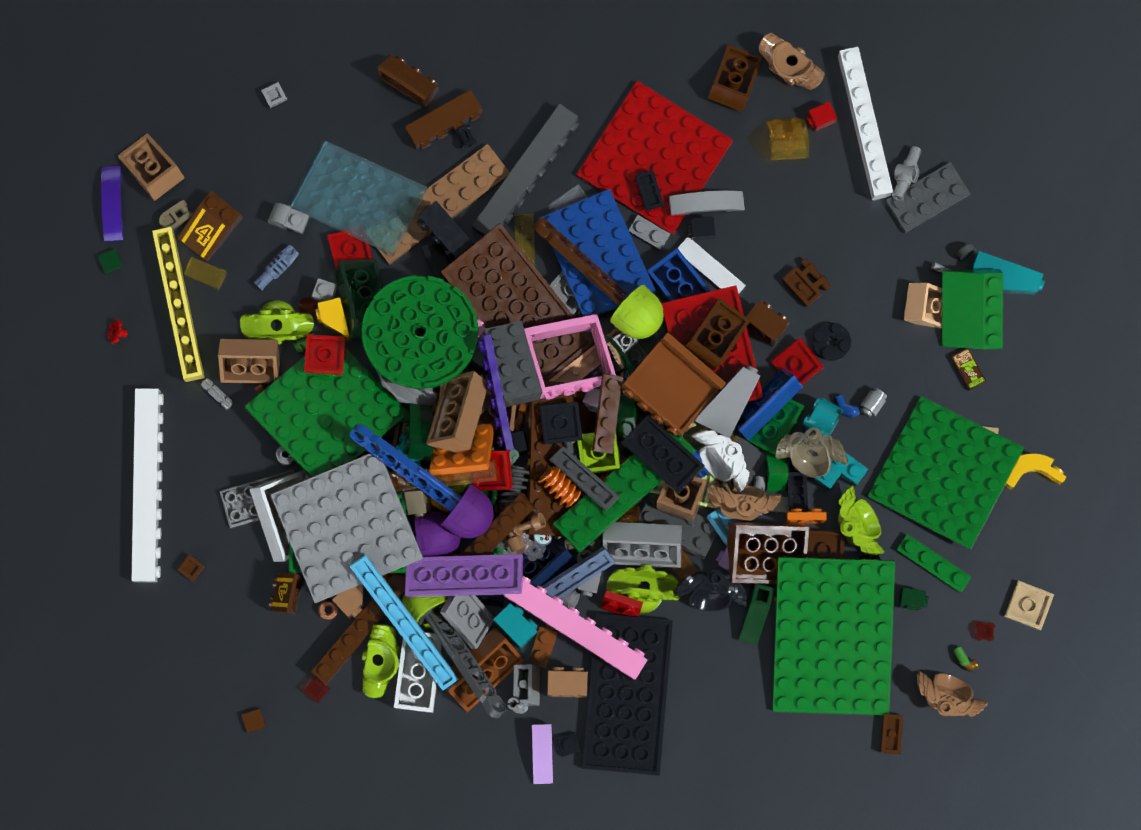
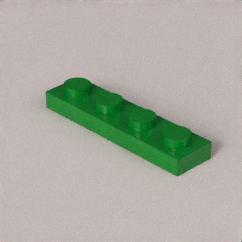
(933, 563)

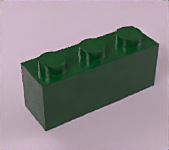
(419, 423)

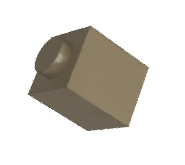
(417, 502)

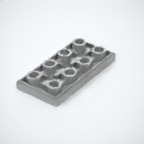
(239, 501)

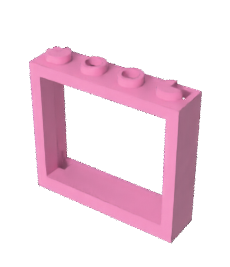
(567, 327)

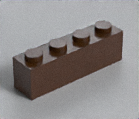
(443, 120)

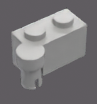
(525, 687)

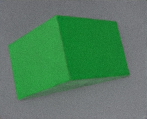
(776, 473)

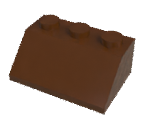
(408, 80)

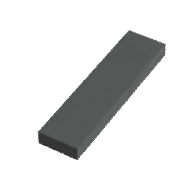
(584, 478)

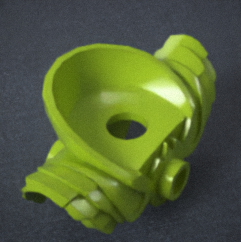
(294, 324)
(859, 523)
(627, 580)
(377, 677)

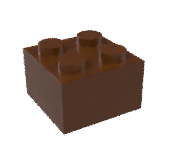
(766, 323)

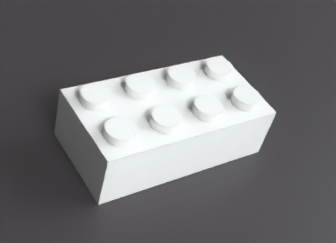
(415, 684)

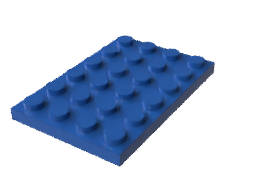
(603, 237)

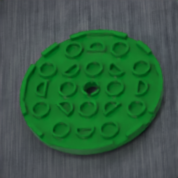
(414, 359)

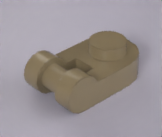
(170, 219)

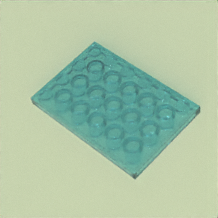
(359, 198)

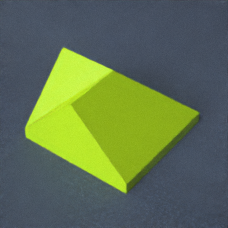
(598, 461)

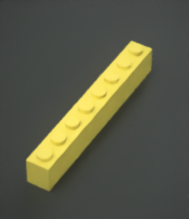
(178, 304)

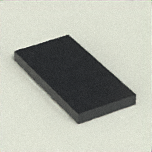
(662, 454)

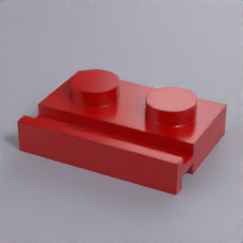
(621, 604)

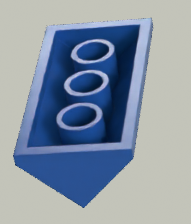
(776, 394)

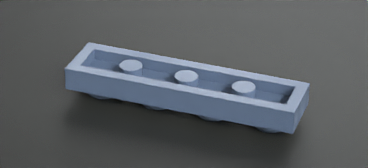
(579, 573)

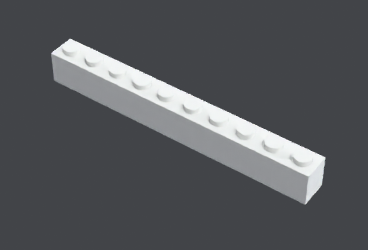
(146, 485)

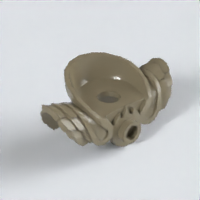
(811, 452)

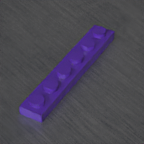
(497, 400)

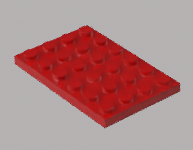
(687, 313)

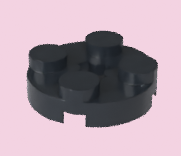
(822, 336)

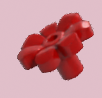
(116, 331)

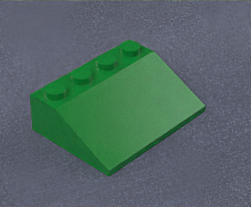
(972, 309)

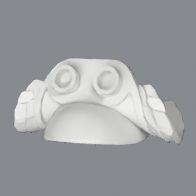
(722, 458)

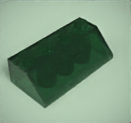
(357, 285)

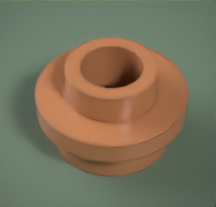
(323, 605)

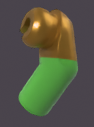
(964, 661)

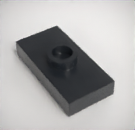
(649, 191)

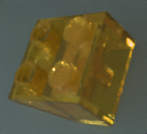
(788, 139)

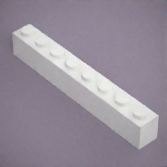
(865, 123)

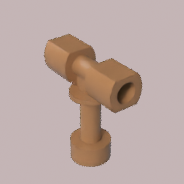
(515, 541)

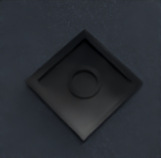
(560, 423)

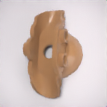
(776, 53)
(742, 505)
(949, 695)

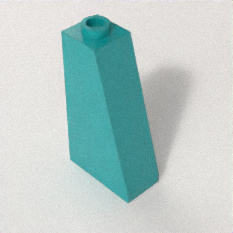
(1015, 277)

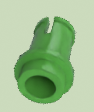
(300, 345)

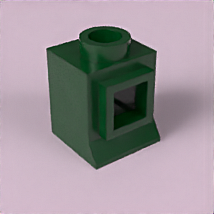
(913, 599)

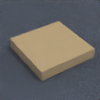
(1029, 605)

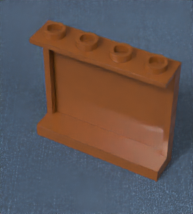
(672, 385)

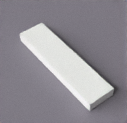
(709, 266)

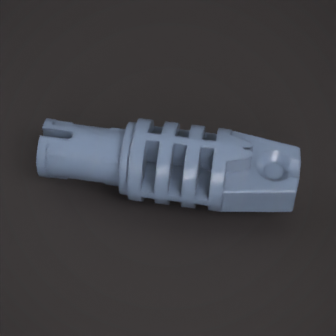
(277, 266)

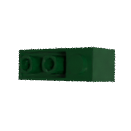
(756, 613)

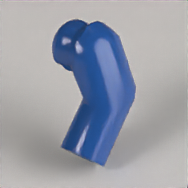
(849, 410)

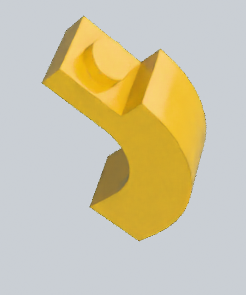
(1035, 463)

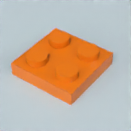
(814, 516)

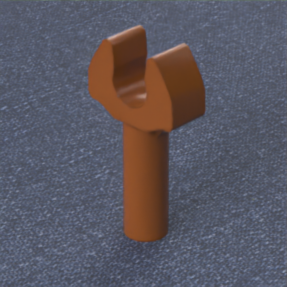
(521, 417)

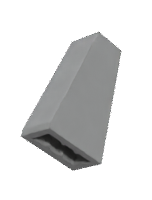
(728, 404)

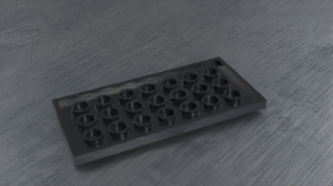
(625, 712)

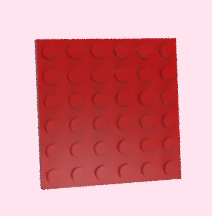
(657, 137)

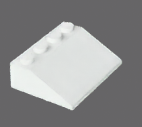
(268, 515)

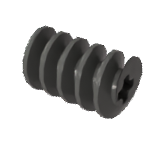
(517, 479)

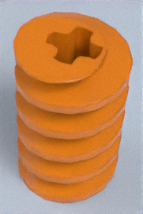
(561, 485)

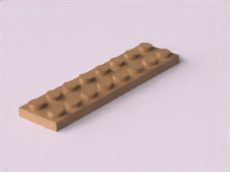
(455, 193)

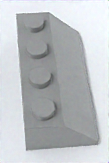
(644, 544)

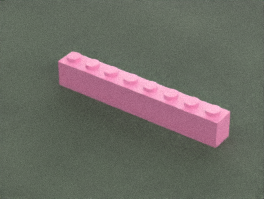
(579, 629)

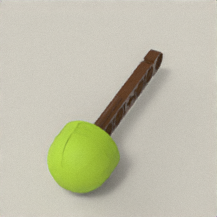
(637, 314)

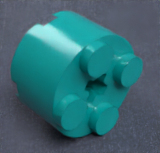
(823, 416)

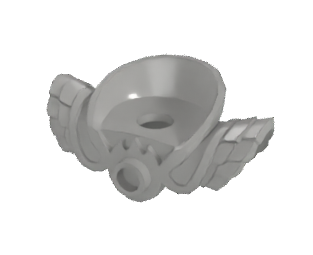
(410, 395)

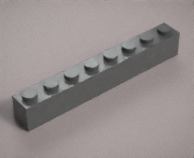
(527, 170)

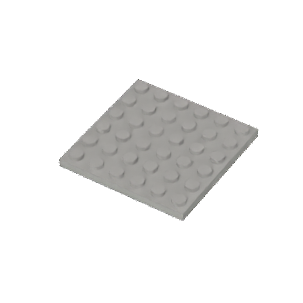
(342, 518)

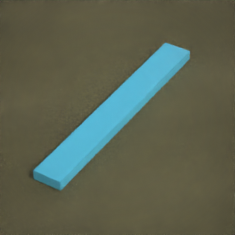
(404, 622)

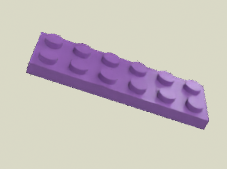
(465, 575)

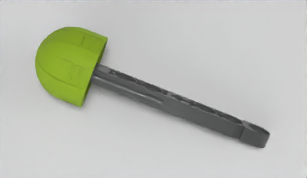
(428, 616)

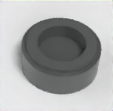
(965, 251)

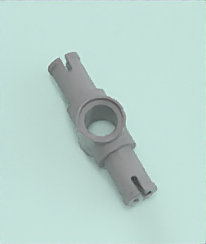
(906, 173)

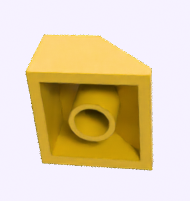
(333, 317)

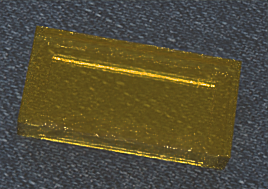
(205, 273)

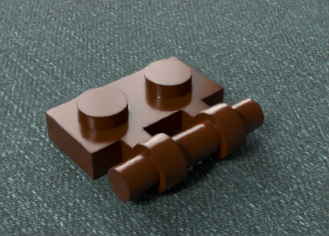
(802, 286)

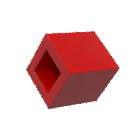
(821, 116)

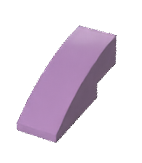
(542, 754)

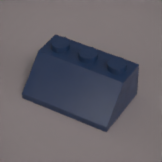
(554, 562)

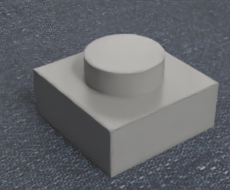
(274, 95)

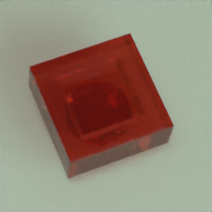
(317, 689)

